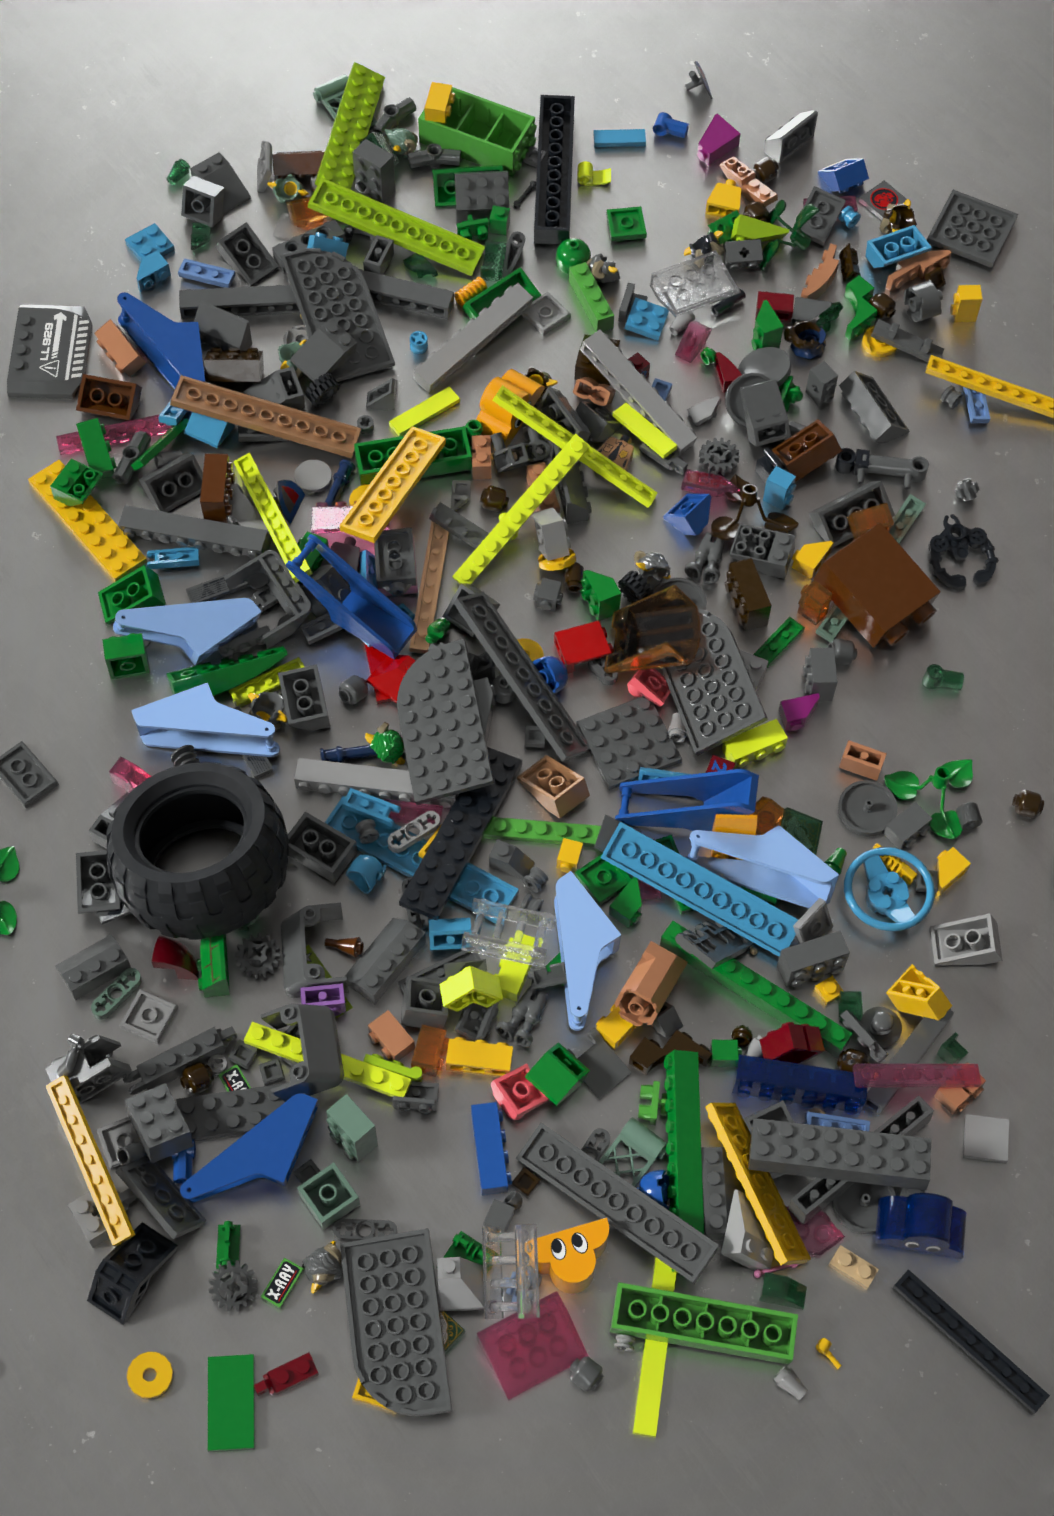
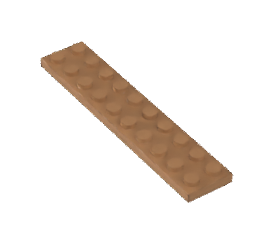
(265, 416)

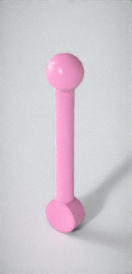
(758, 1273)

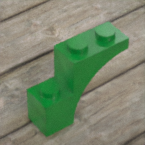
(859, 294)

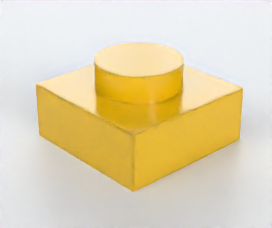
(828, 990)

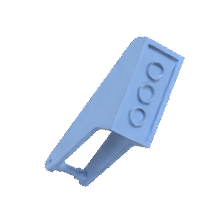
(190, 626)
(201, 721)
(769, 864)
(584, 942)

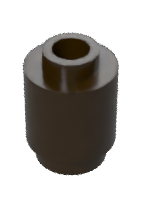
(573, 577)

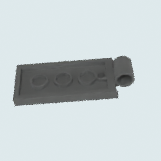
(157, 1192)

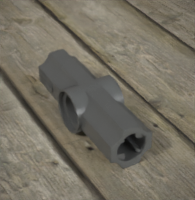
(130, 454)

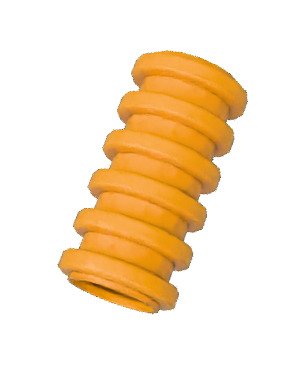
(470, 291)

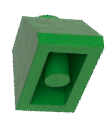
(628, 904)

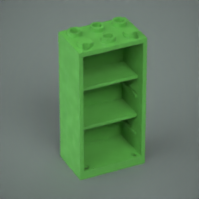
(482, 131)

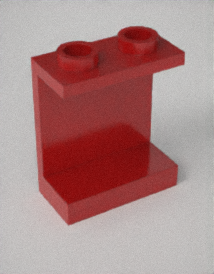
(582, 644)

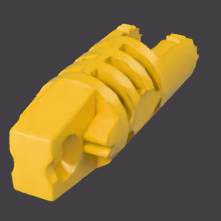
(895, 864)

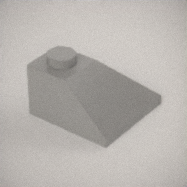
(460, 1284)

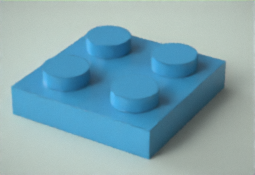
(148, 241)
(646, 319)

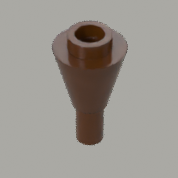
(351, 946)

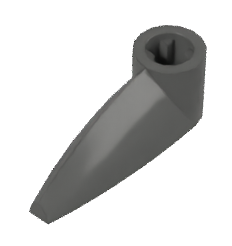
(513, 252)

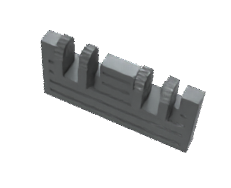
(713, 943)

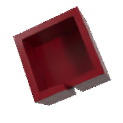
(792, 1043)

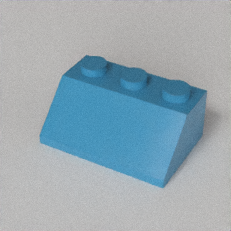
(896, 247)

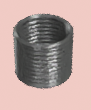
(969, 816)

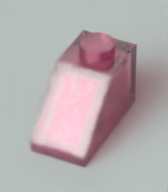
(693, 341)

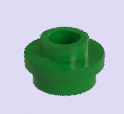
(708, 356)

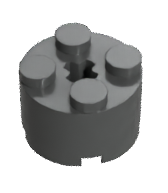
(923, 301)

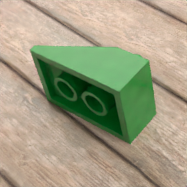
(133, 591)

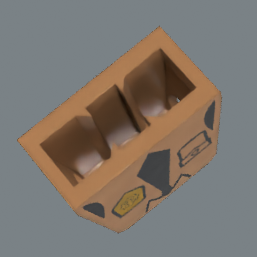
(618, 451)

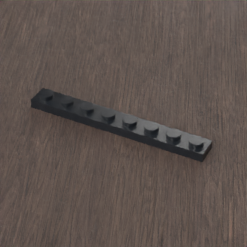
(971, 1341)

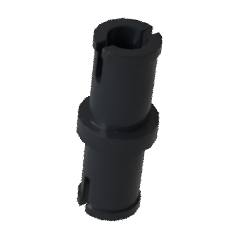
(727, 303)

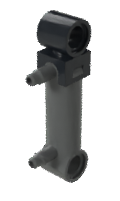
(864, 462)

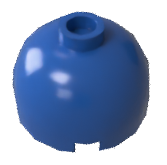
(553, 672)
(655, 1186)

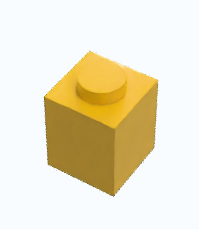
(569, 855)

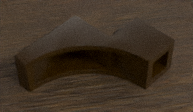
(649, 1054)

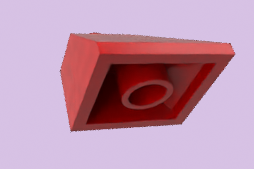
(389, 675)

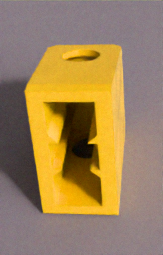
(724, 199)

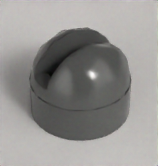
(514, 1200)

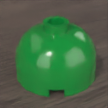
(571, 253)

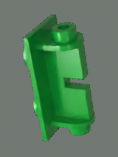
(228, 1243)

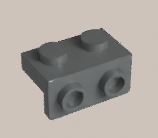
(476, 1021)
(419, 1096)

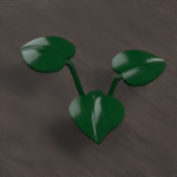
(797, 238)

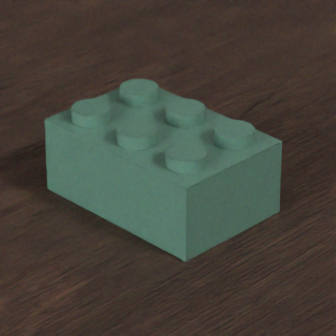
(351, 1128)

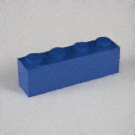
(489, 1148)

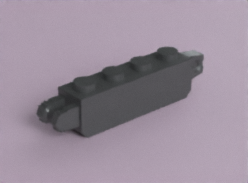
(172, 1062)

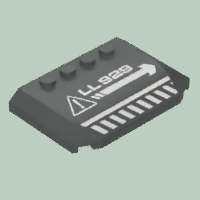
(49, 351)

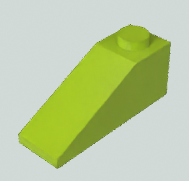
(751, 229)

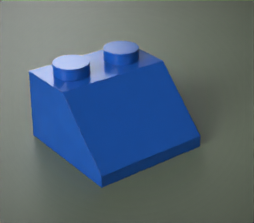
(844, 175)

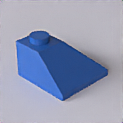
(690, 514)

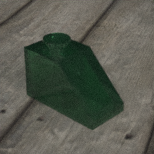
(782, 1291)

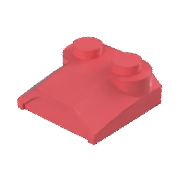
(650, 685)
(516, 1093)

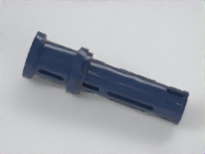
(340, 479)
(340, 754)

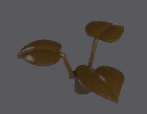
(726, 528)

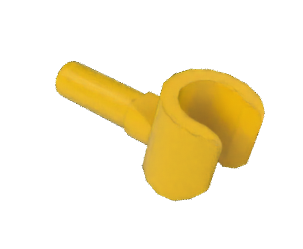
(823, 1348)

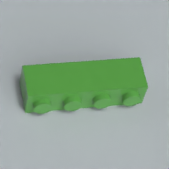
(591, 297)

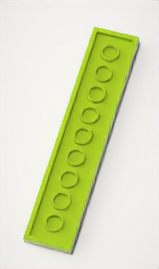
(350, 125)
(397, 225)

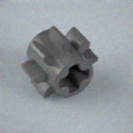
(967, 489)

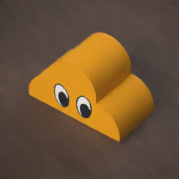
(497, 419)
(572, 1255)

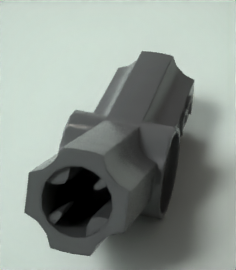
(393, 115)
(434, 157)

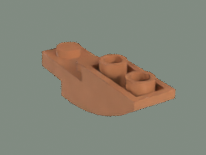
(745, 178)
(917, 266)
(823, 276)

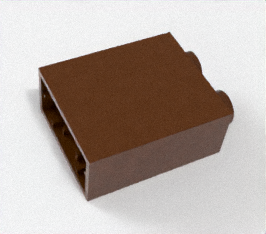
(878, 586)

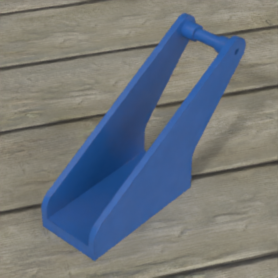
(168, 344)
(364, 611)
(721, 791)
(262, 1152)

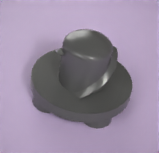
(883, 1025)

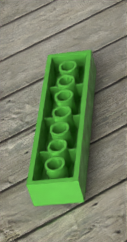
(704, 1323)

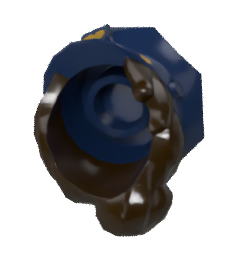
(806, 339)

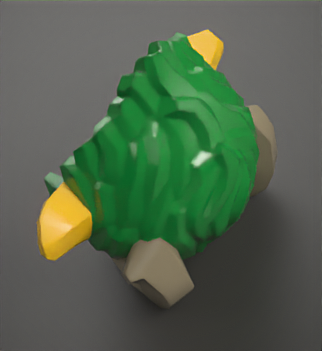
(387, 744)

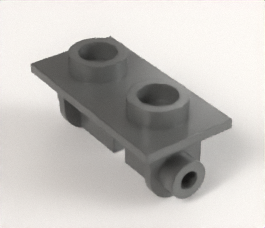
(542, 978)

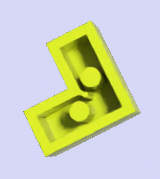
(470, 987)

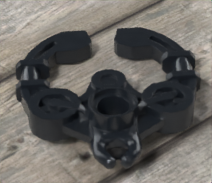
(959, 548)

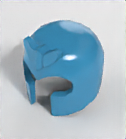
(365, 871)

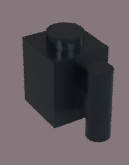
(767, 464)

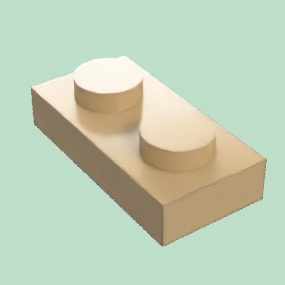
(853, 1267)

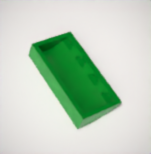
(485, 298)

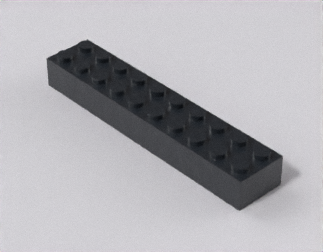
(554, 170)

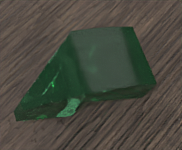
(200, 235)
(420, 265)

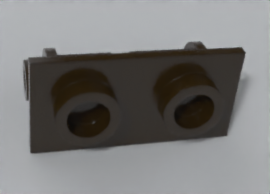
(849, 261)

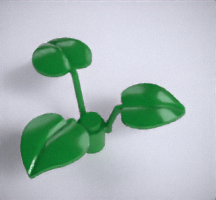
(957, 773)
(8, 871)

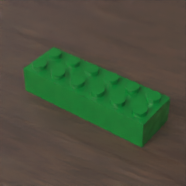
(452, 458)

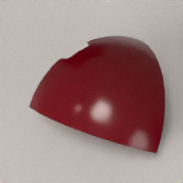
(175, 955)

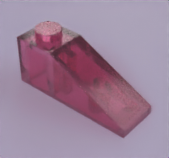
(127, 774)

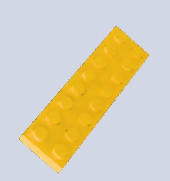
(392, 484)
(91, 527)
(758, 1185)

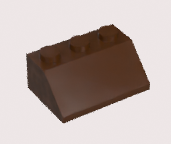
(297, 163)
(108, 397)
(807, 449)

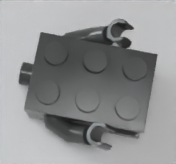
(89, 1066)

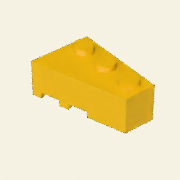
(918, 995)

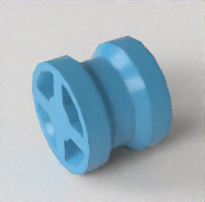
(849, 216)
(415, 339)

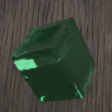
(850, 1001)
(952, 1051)

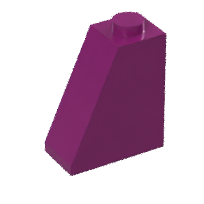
(717, 140)

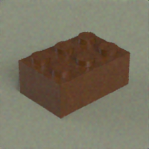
(216, 487)

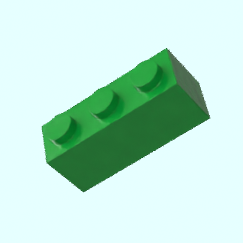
(95, 447)

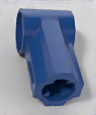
(666, 125)
(183, 1164)

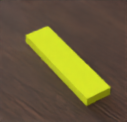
(424, 411)
(644, 430)
(264, 683)

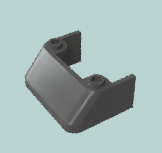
(271, 571)
(295, 967)
(320, 1049)

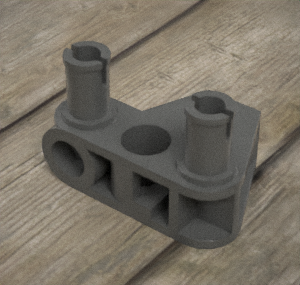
(525, 452)

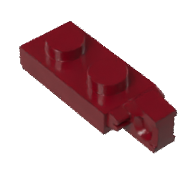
(287, 1375)

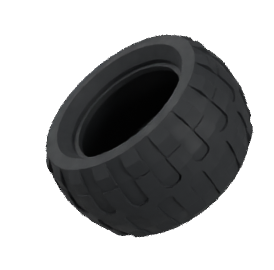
(185, 802)

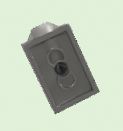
(396, 562)

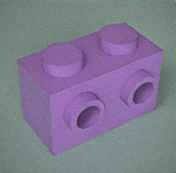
(326, 995)

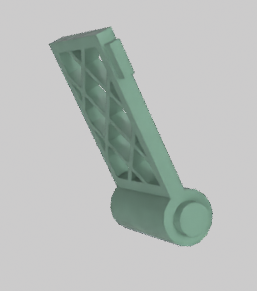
(332, 92)
(640, 1140)

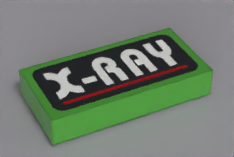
(234, 1079)
(282, 1283)

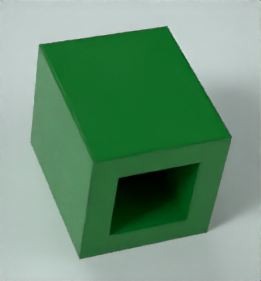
(499, 220)
(724, 1053)

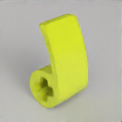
(588, 177)

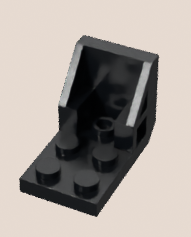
(127, 1272)

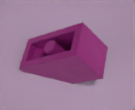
(797, 711)

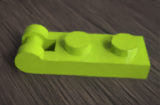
(413, 1073)

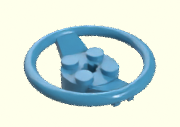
(883, 881)

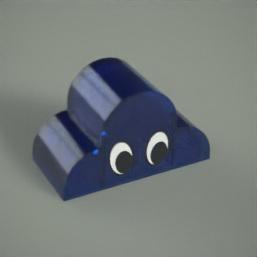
(922, 1224)

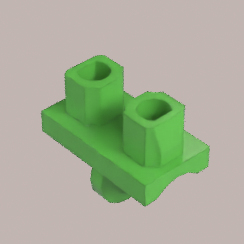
(651, 1093)

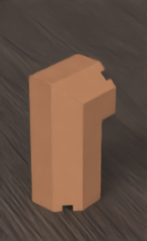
(649, 985)

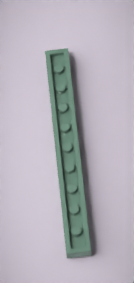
(902, 522)

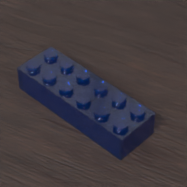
(798, 1084)

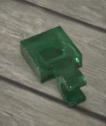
(829, 315)

